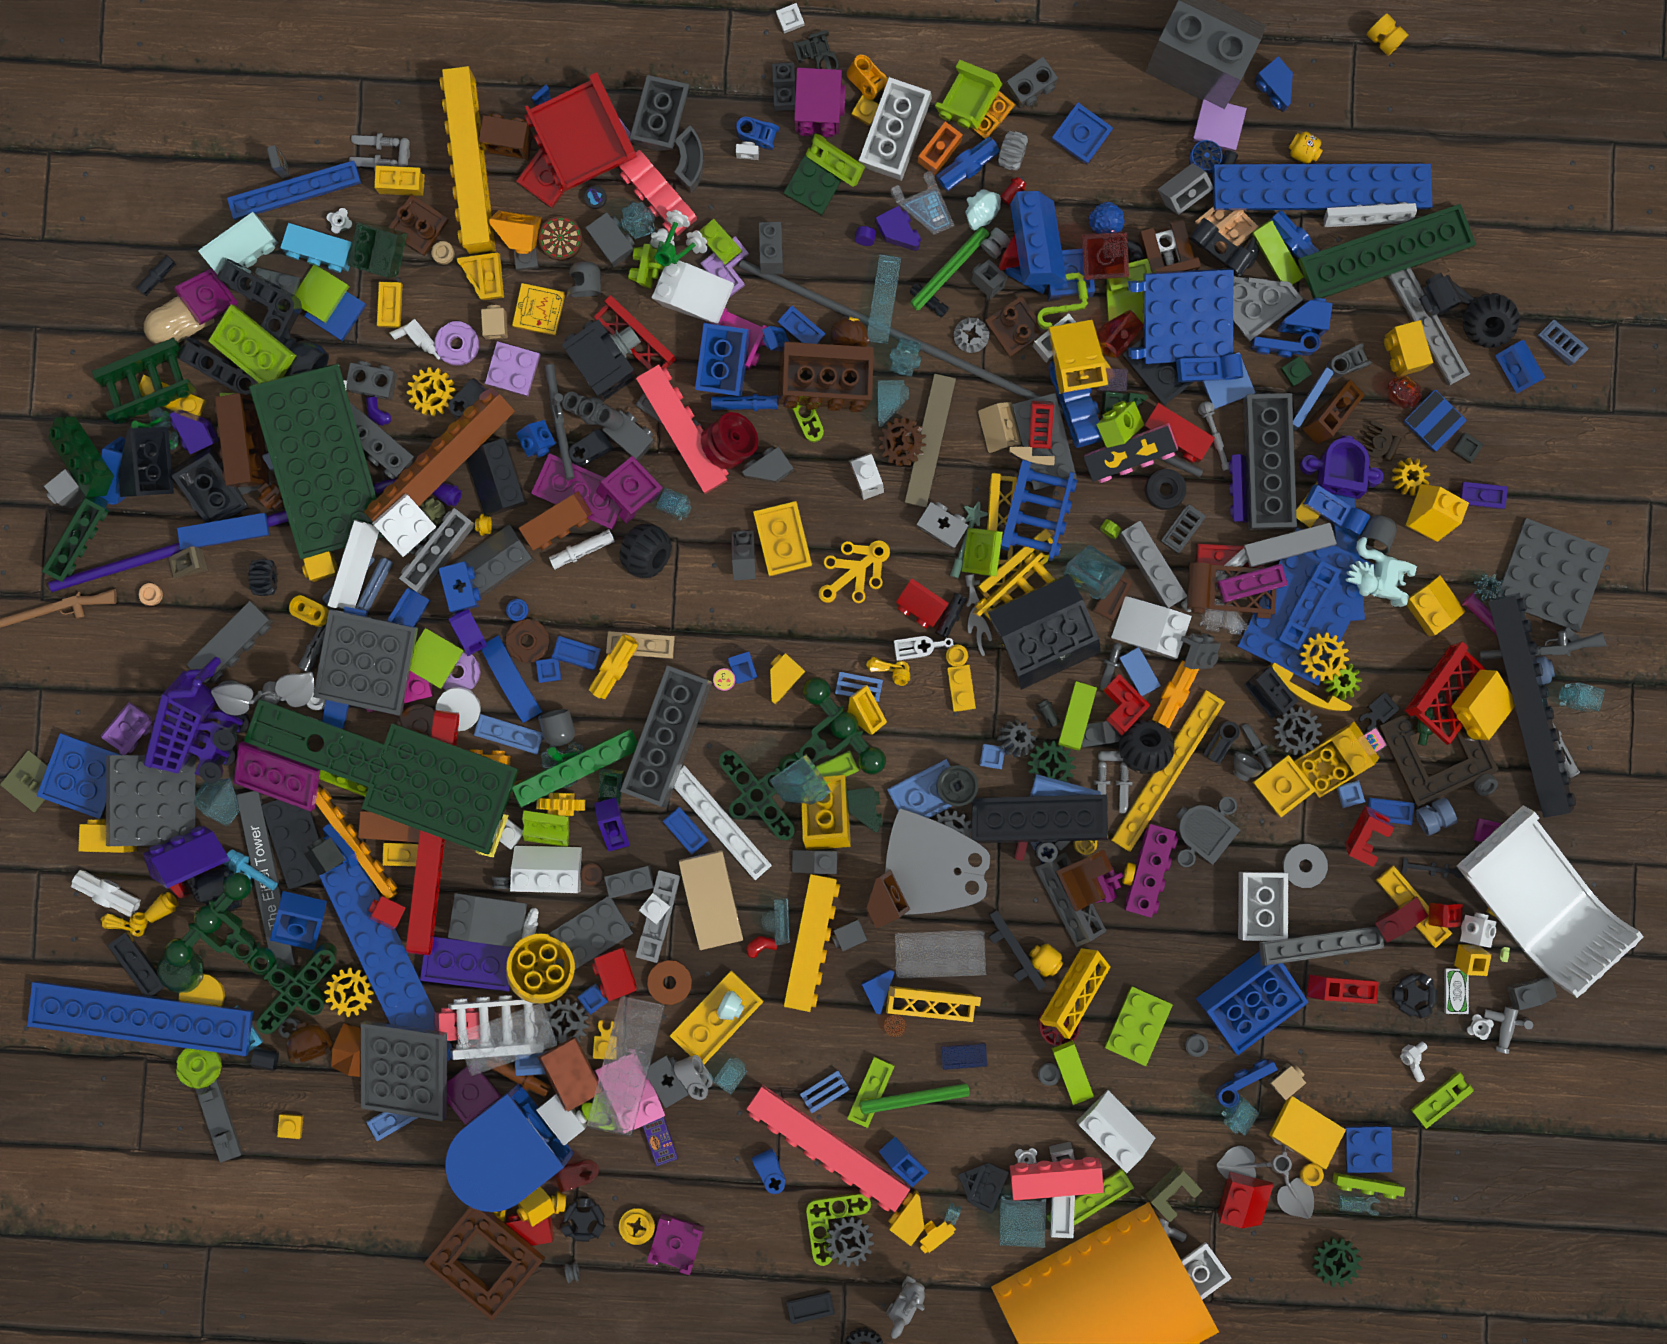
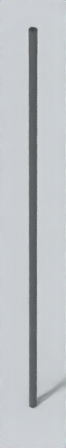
(927, 348)

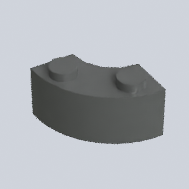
(691, 161)

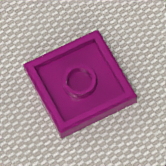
(205, 296)
(470, 1094)

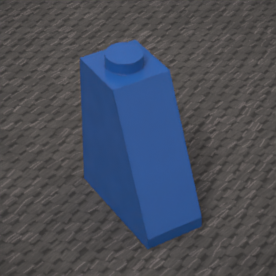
(112, 456)

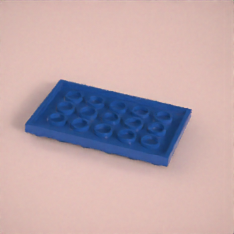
(1332, 617)

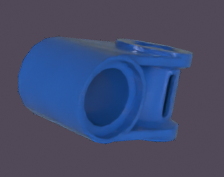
(758, 132)
(767, 1168)

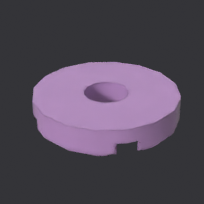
(459, 356)
(470, 676)

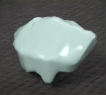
(982, 208)

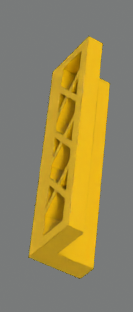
(994, 503)
(1009, 566)
(1074, 987)
(936, 997)

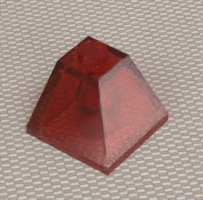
(1105, 256)

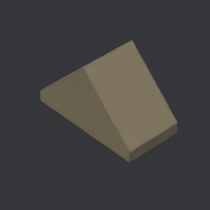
(188, 562)

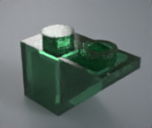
(863, 806)

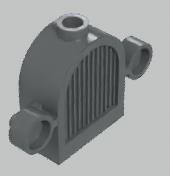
(1205, 831)

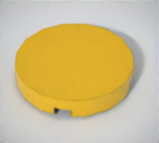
(208, 992)

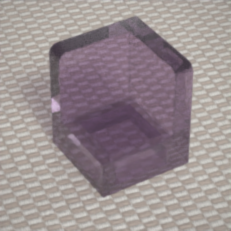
(1116, 380)

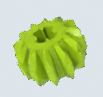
(1349, 678)

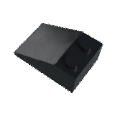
(146, 463)
(204, 486)

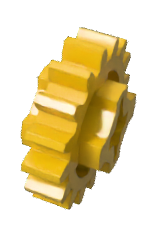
(433, 383)
(1327, 667)
(561, 804)
(335, 986)

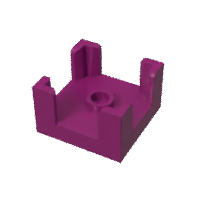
(630, 488)
(675, 1243)

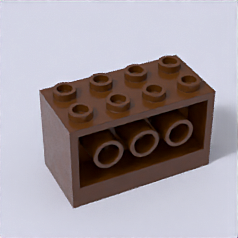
(830, 362)

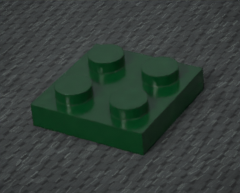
(812, 186)

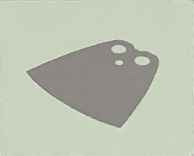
(924, 861)

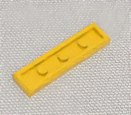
(1400, 892)

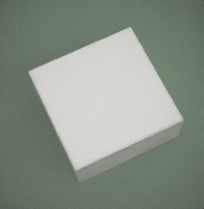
(790, 18)

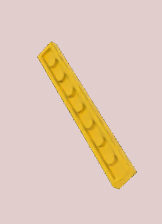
(1162, 781)

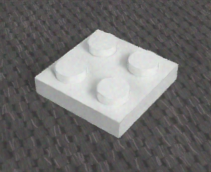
(404, 524)

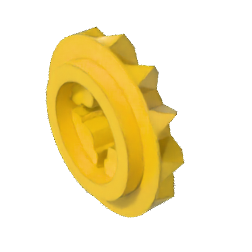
(642, 1235)

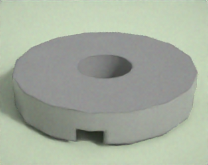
(1316, 872)

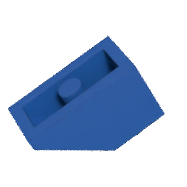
(903, 1161)

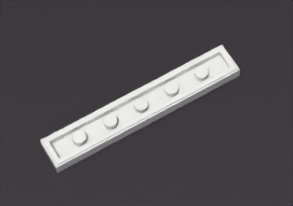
(721, 824)

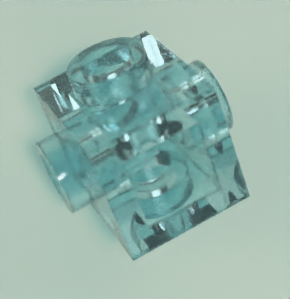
(638, 220)
(905, 357)

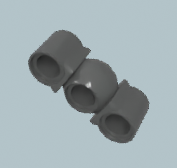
(592, 410)

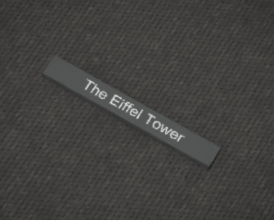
(263, 860)

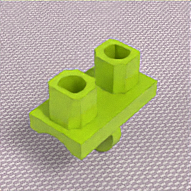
(648, 266)

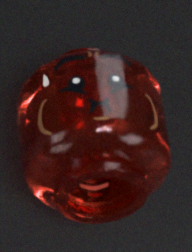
(1404, 392)

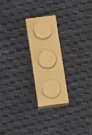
(649, 645)

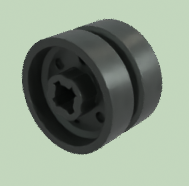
(968, 783)

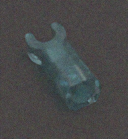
(1357, 1204)

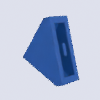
(877, 989)

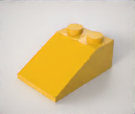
(827, 821)

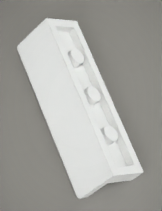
(353, 565)

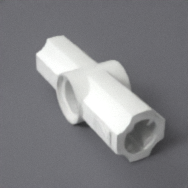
(105, 893)

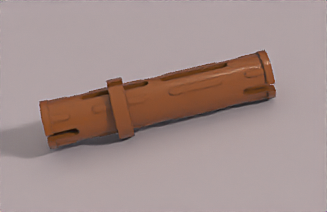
(527, 1081)

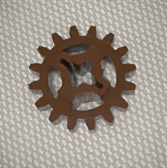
(909, 435)

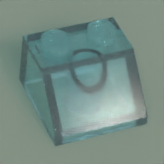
(801, 783)

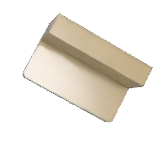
(999, 427)

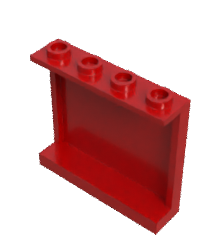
(580, 134)

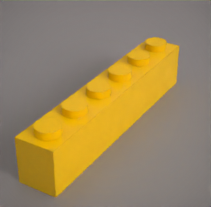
(810, 943)

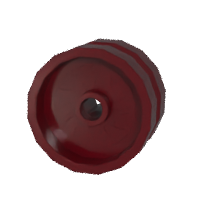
(729, 440)

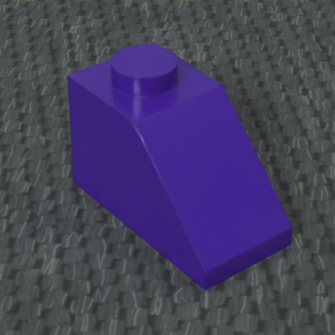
(611, 824)

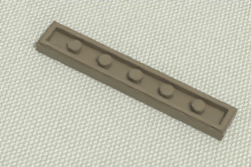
(933, 428)

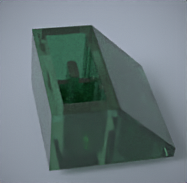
(377, 249)

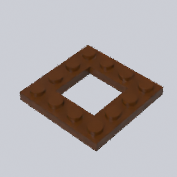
(487, 1300)

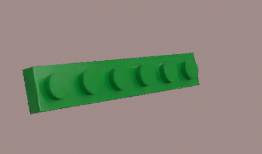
(574, 767)

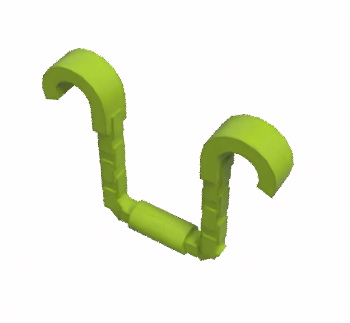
(1083, 296)

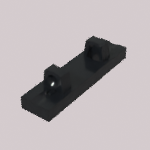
(1004, 932)

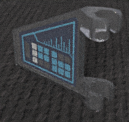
(926, 206)

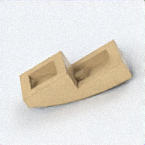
(1025, 453)

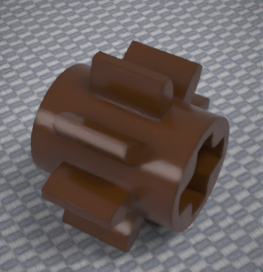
(270, 496)

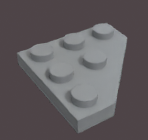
(1261, 303)

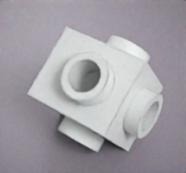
(1478, 930)

